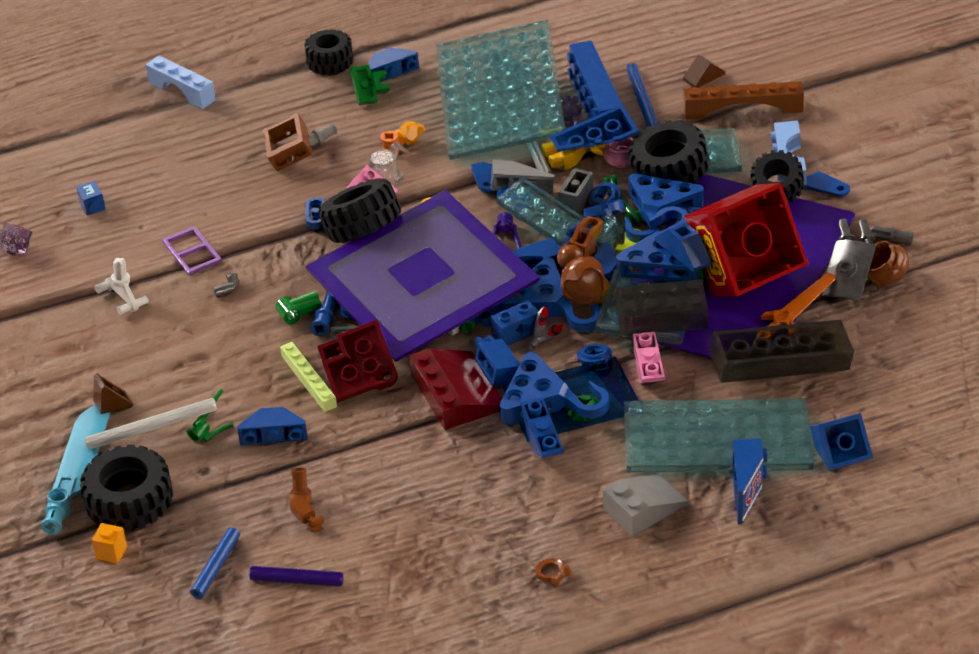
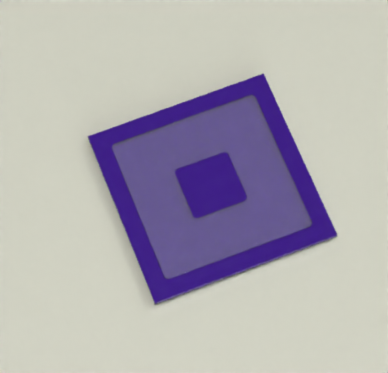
(422, 274)

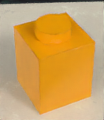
(109, 543)

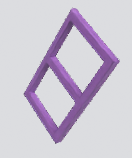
(204, 244)

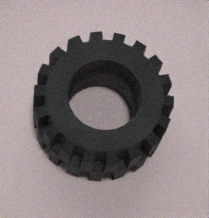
(328, 52)
(779, 164)

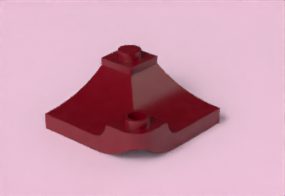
(358, 361)

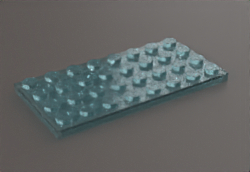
(702, 432)

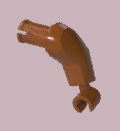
(300, 501)

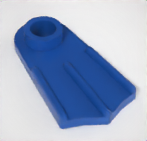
(482, 174)
(826, 184)

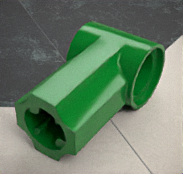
(292, 309)

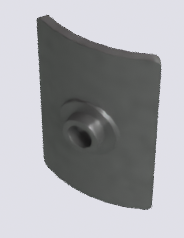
(850, 265)

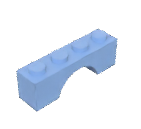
(196, 88)
(787, 138)

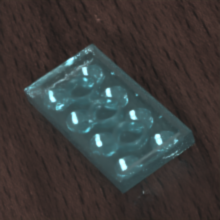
(539, 210)

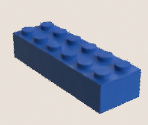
(591, 79)

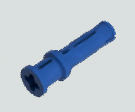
(323, 316)

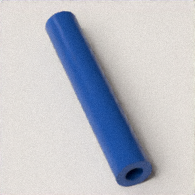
(215, 563)

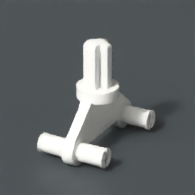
(119, 283)

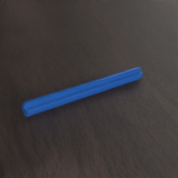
(641, 94)

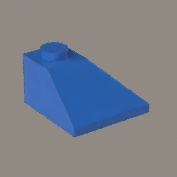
(842, 441)

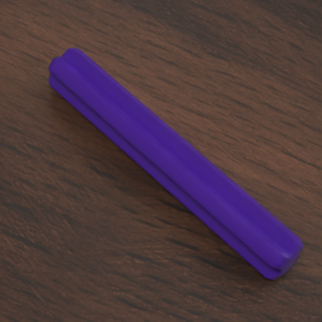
(292, 575)

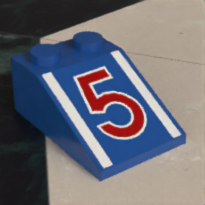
(747, 474)

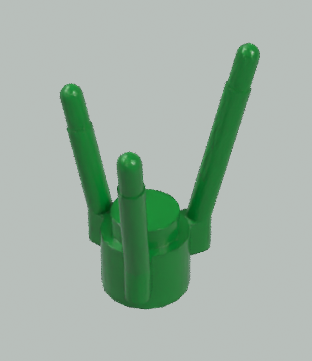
(200, 428)

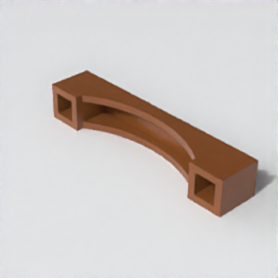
(701, 101)

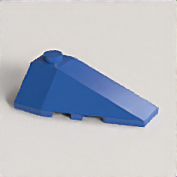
(601, 129)

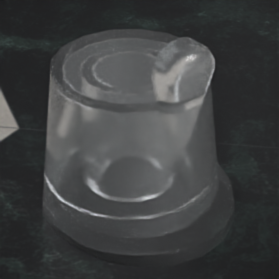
(386, 165)

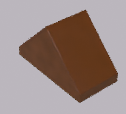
(702, 72)
(109, 396)

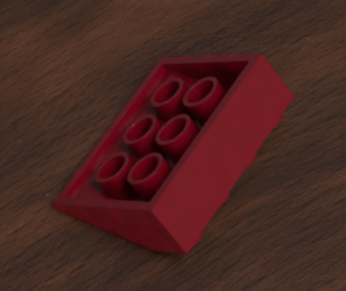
(454, 386)

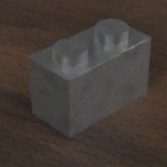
(576, 189)

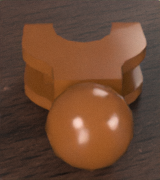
(582, 242)

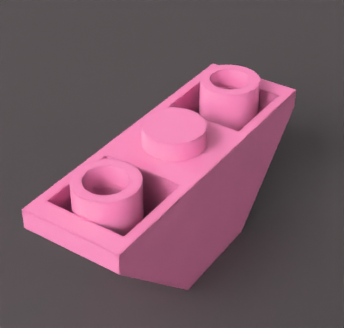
(648, 358)

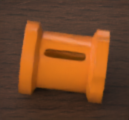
(388, 138)

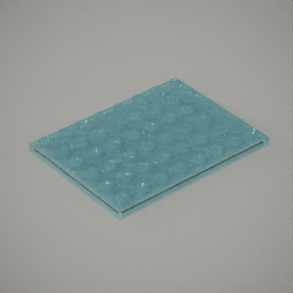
(499, 89)

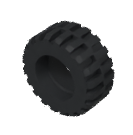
(670, 152)
(359, 210)
(124, 467)

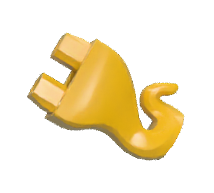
(568, 158)

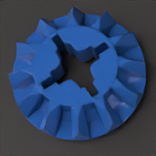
(600, 190)
(594, 354)

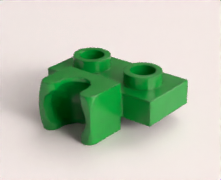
(368, 84)

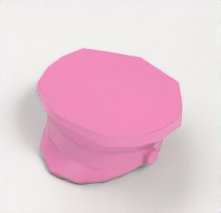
(617, 153)

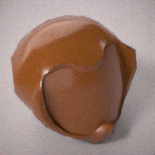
(888, 264)
(583, 280)

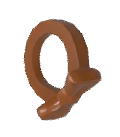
(565, 571)

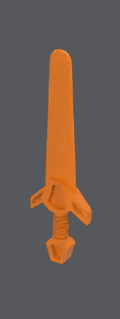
(788, 313)

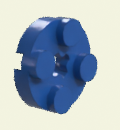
(605, 209)

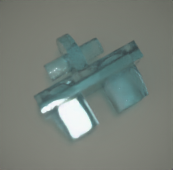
(611, 231)

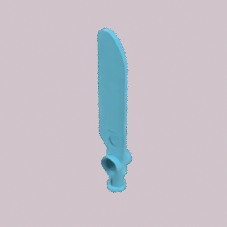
(71, 468)

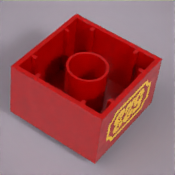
(748, 239)

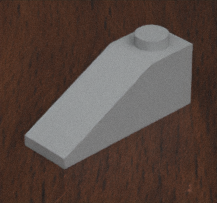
(509, 172)

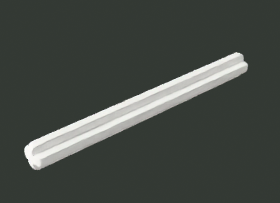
(150, 423)

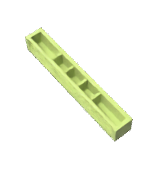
(308, 377)

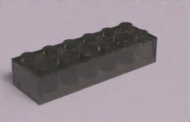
(781, 351)

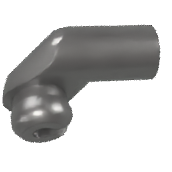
(229, 287)

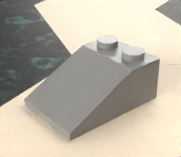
(641, 502)

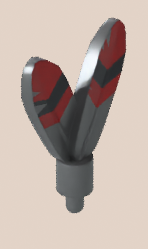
(540, 332)

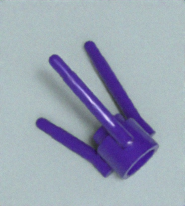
(505, 225)

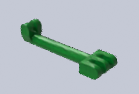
(631, 215)

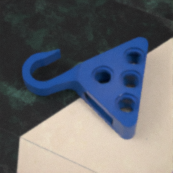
(649, 203)
(648, 251)
(549, 294)
(547, 384)

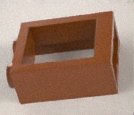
(299, 148)

